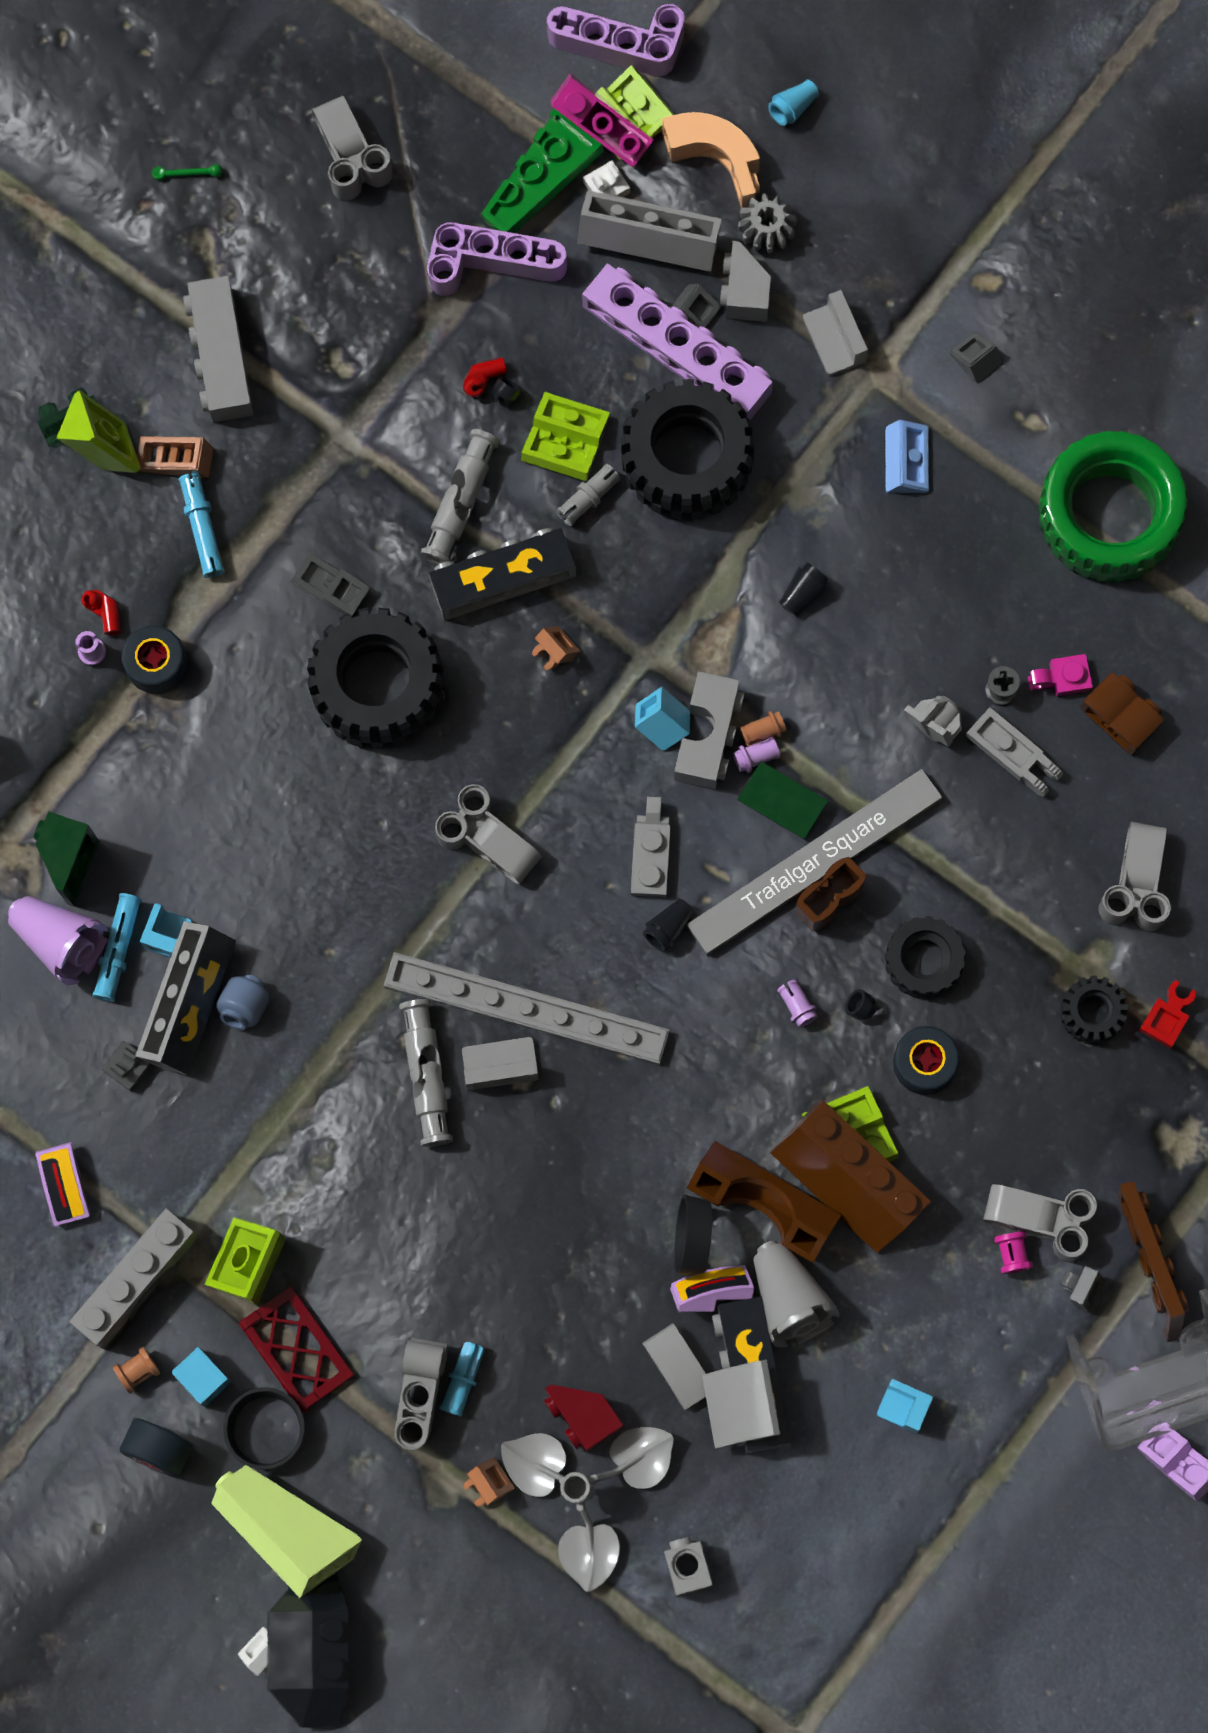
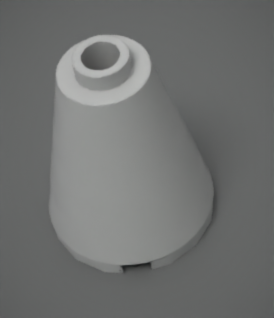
(790, 1296)

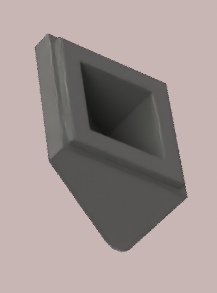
(697, 305)
(977, 357)

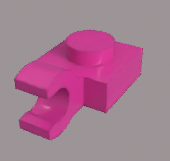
(1066, 675)

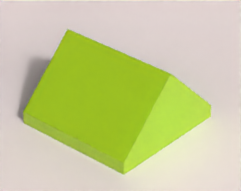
(98, 435)
(245, 1260)

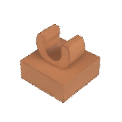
(557, 645)
(489, 1481)

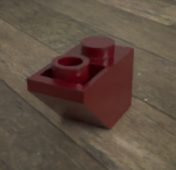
(586, 1413)

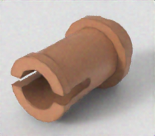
(763, 728)

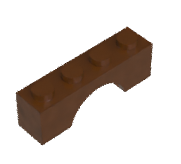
(731, 1178)

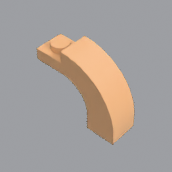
(716, 138)

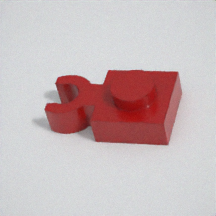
(1167, 1019)

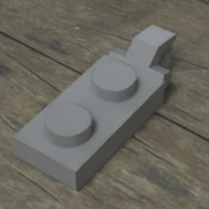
(651, 852)

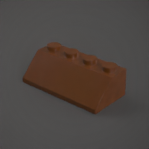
(849, 1176)

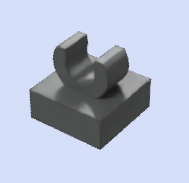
(126, 1067)
(1084, 1289)

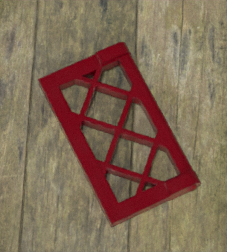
(305, 1320)

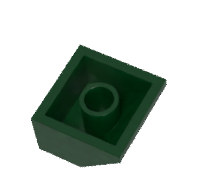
(67, 852)

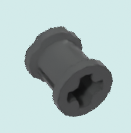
(1011, 680)

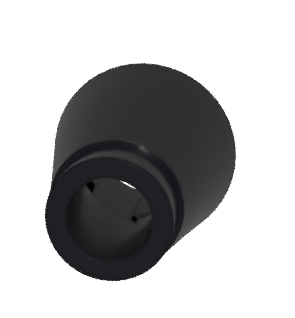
(803, 588)
(667, 926)

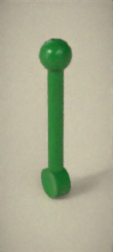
(160, 173)

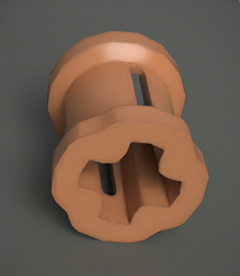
(136, 1370)

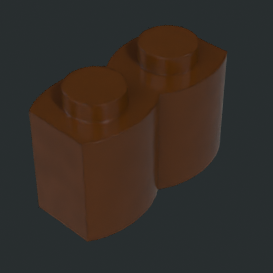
(1122, 712)
(822, 899)

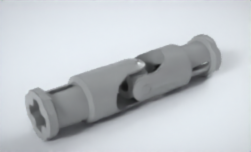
(461, 493)
(427, 1078)

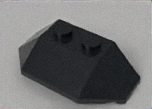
(309, 1654)

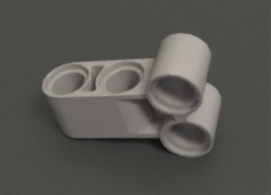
(350, 151)
(488, 837)
(1139, 879)
(1040, 1216)
(422, 1366)

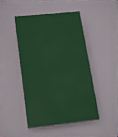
(782, 800)

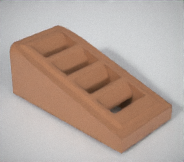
(196, 457)

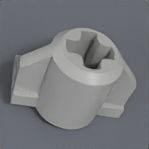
(936, 718)

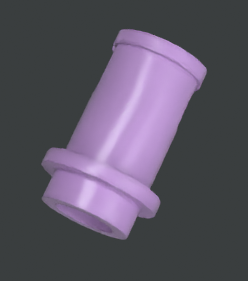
(90, 648)
(752, 755)
(799, 1006)

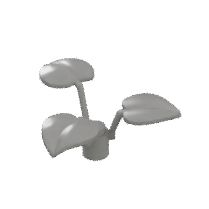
(536, 1464)

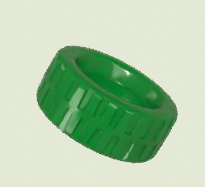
(1123, 457)

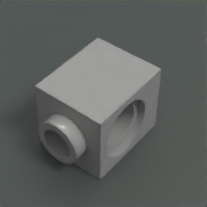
(687, 1584)

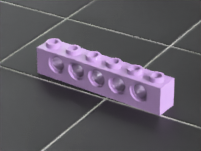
(655, 340)

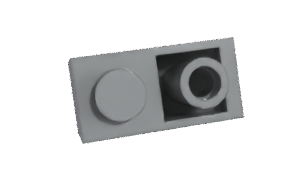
(748, 286)

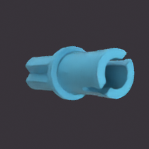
(462, 1379)

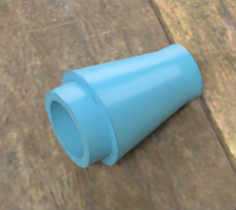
(791, 103)

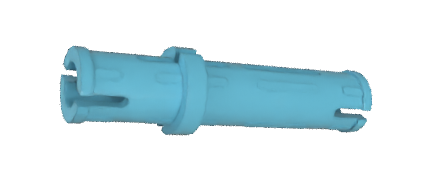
(198, 510)
(113, 961)

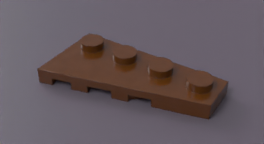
(1165, 1297)

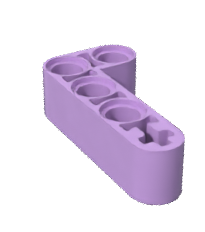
(617, 33)
(496, 260)

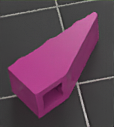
(600, 120)

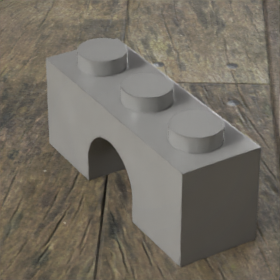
(702, 760)

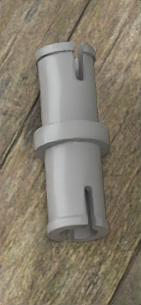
(588, 495)

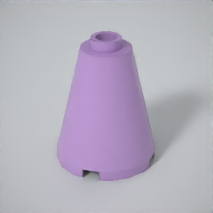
(59, 937)

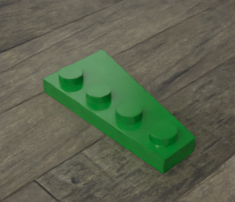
(550, 164)

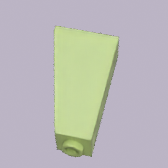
(284, 1530)

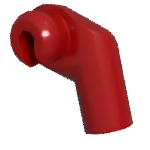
(480, 375)
(104, 607)

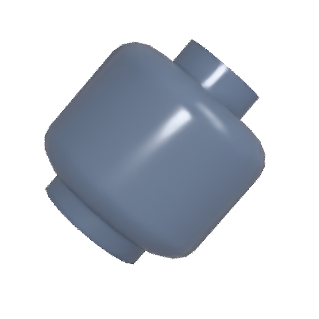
(243, 1002)

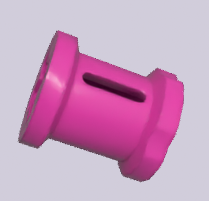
(1013, 1252)

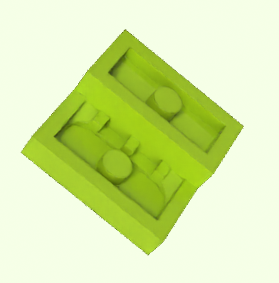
(637, 101)
(565, 436)
(864, 1116)

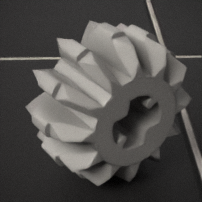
(765, 211)

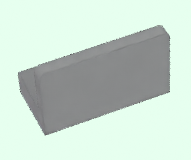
(836, 335)
(499, 1063)

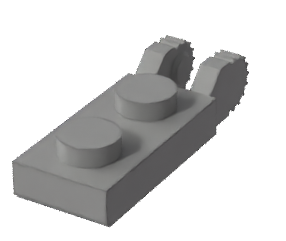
(1012, 750)

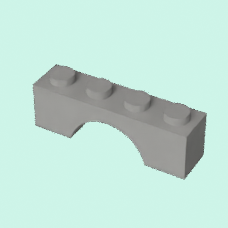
(118, 1294)

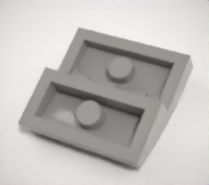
(741, 1404)

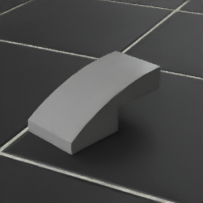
(677, 1365)

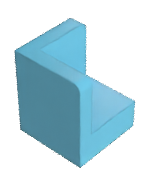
(662, 719)
(162, 931)
(201, 1377)
(904, 1406)

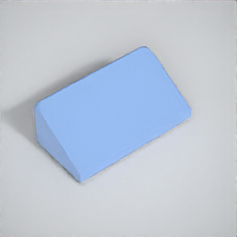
(907, 457)

